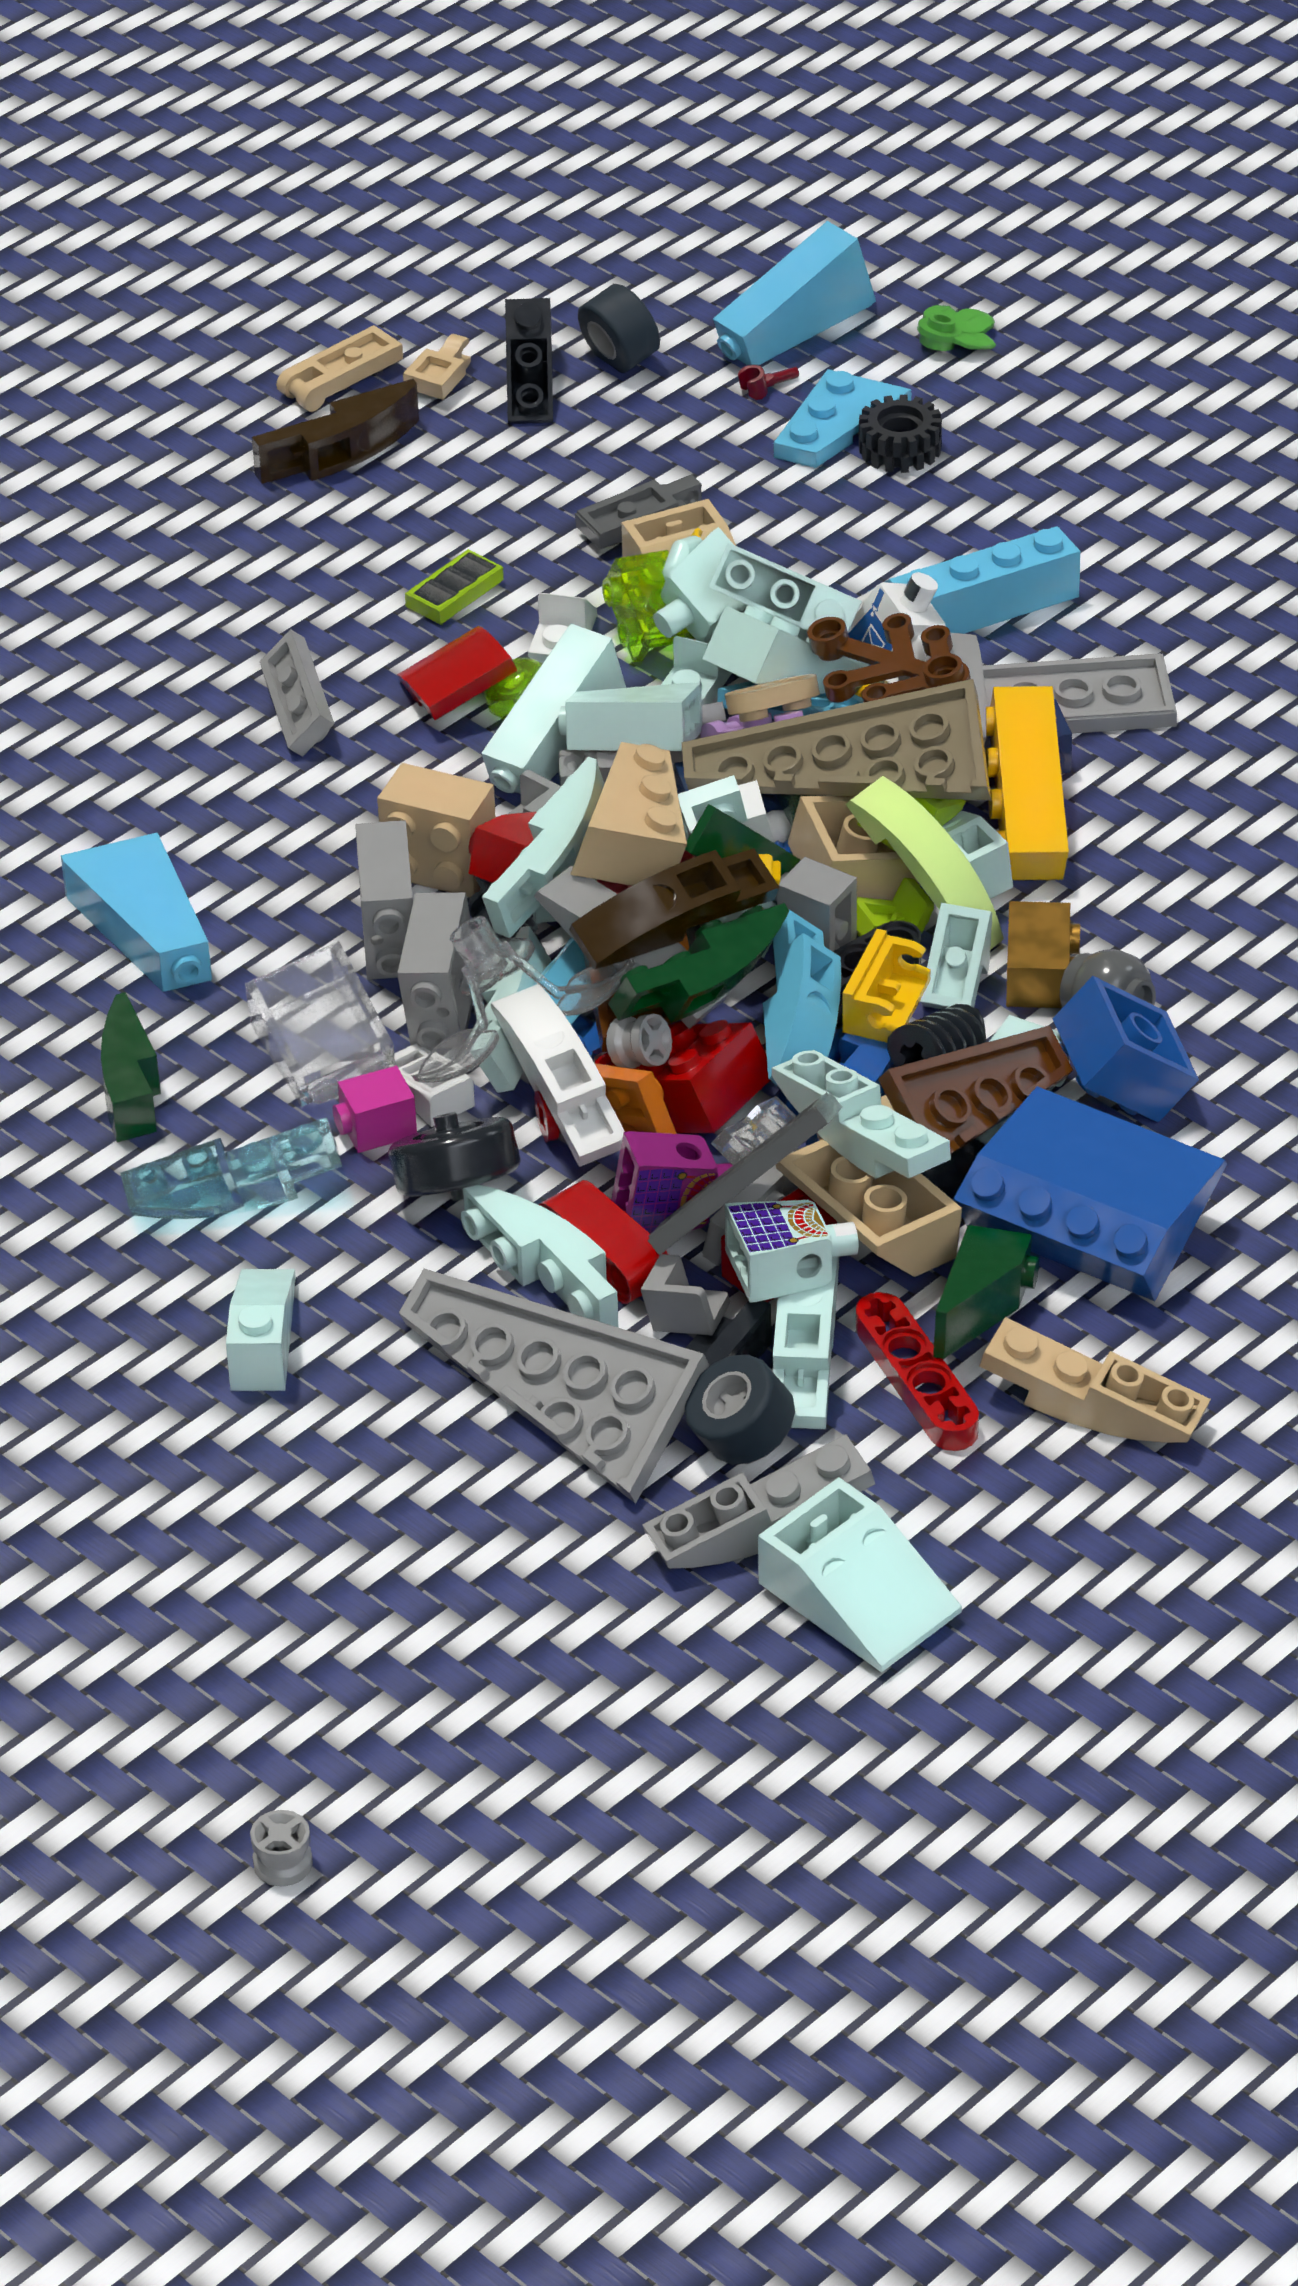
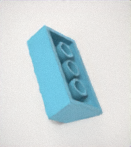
(1004, 580)

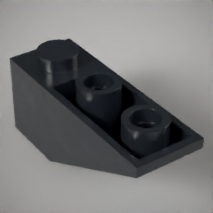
(529, 360)

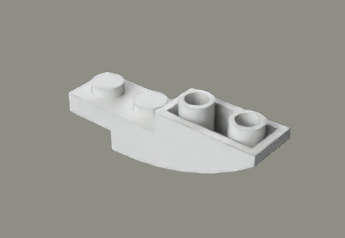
(561, 1072)

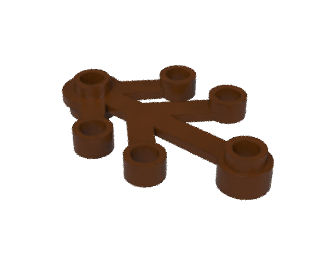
(831, 642)

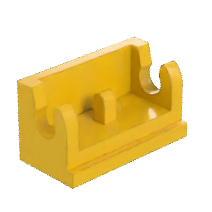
(884, 987)

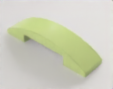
(923, 846)

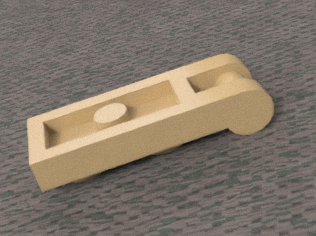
(339, 367)

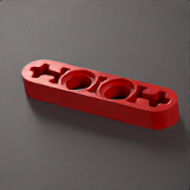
(908, 1373)

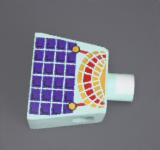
(783, 1246)

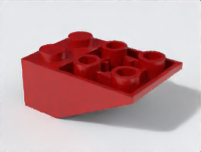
(708, 1073)

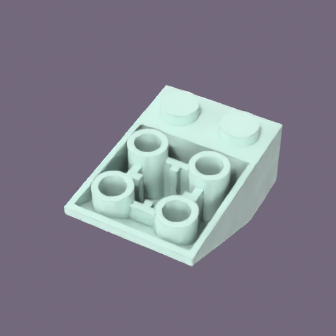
(767, 649)
(854, 1575)

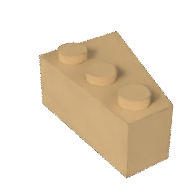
(635, 821)

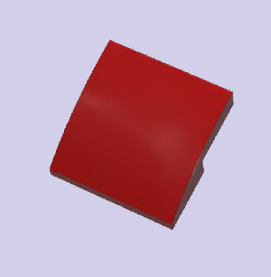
(457, 672)

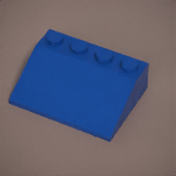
(1091, 1190)

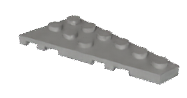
(579, 1380)

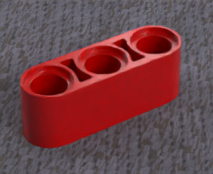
(612, 1229)

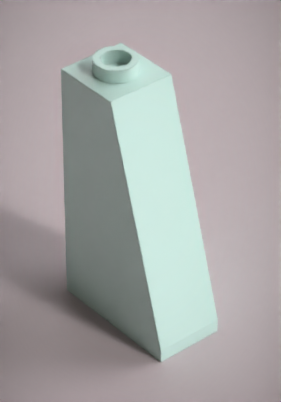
(530, 731)

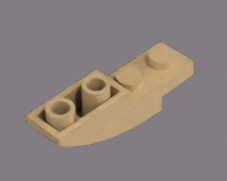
(1105, 1397)

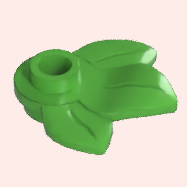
(945, 327)

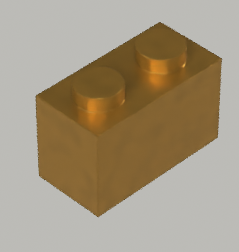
(1039, 952)

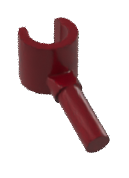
(757, 382)

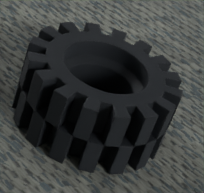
(900, 433)

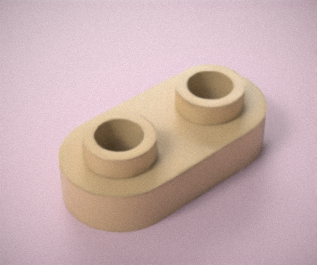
(790, 692)

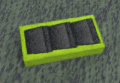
(454, 586)

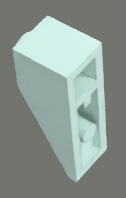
(260, 1329)

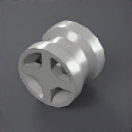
(639, 1041)
(281, 1848)

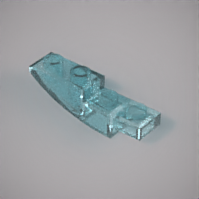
(219, 1183)

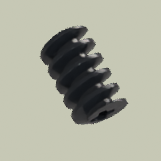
(937, 1034)

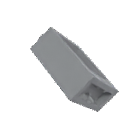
(384, 894)
(432, 969)

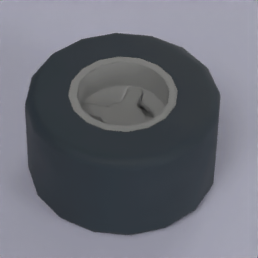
(619, 327)
(740, 1409)

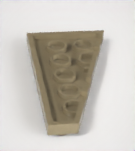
(917, 739)

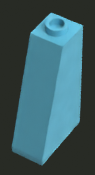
(797, 298)
(141, 908)

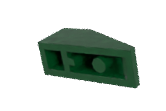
(983, 1285)

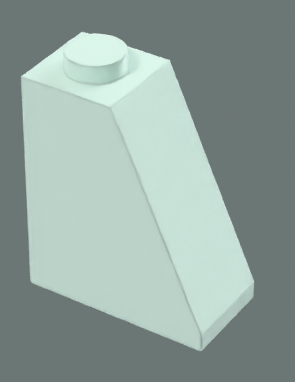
(632, 715)

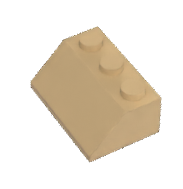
(893, 1215)

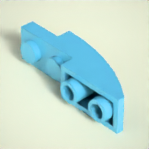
(807, 996)

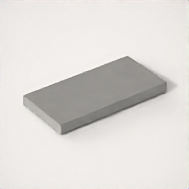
(1097, 691)

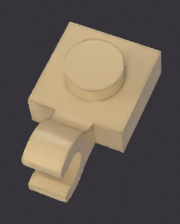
(441, 370)

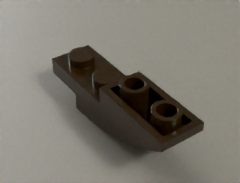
(345, 437)
(670, 902)

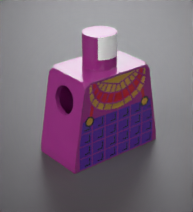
(661, 1174)

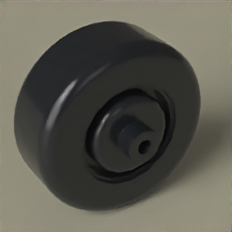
(454, 1156)

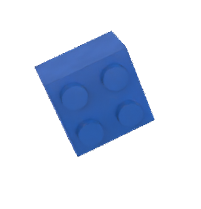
(1124, 1050)

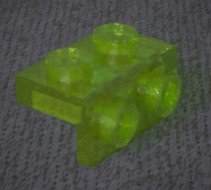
(634, 594)

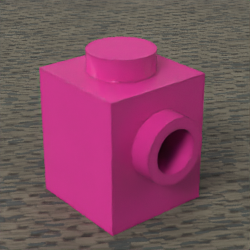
(375, 1109)

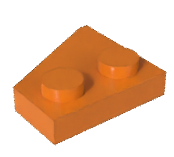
(636, 1099)

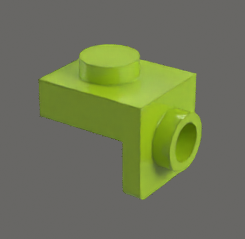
(908, 905)

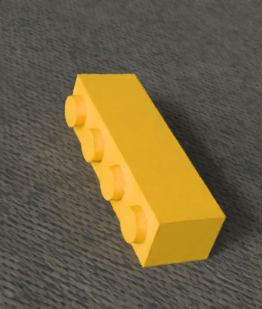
(1027, 781)

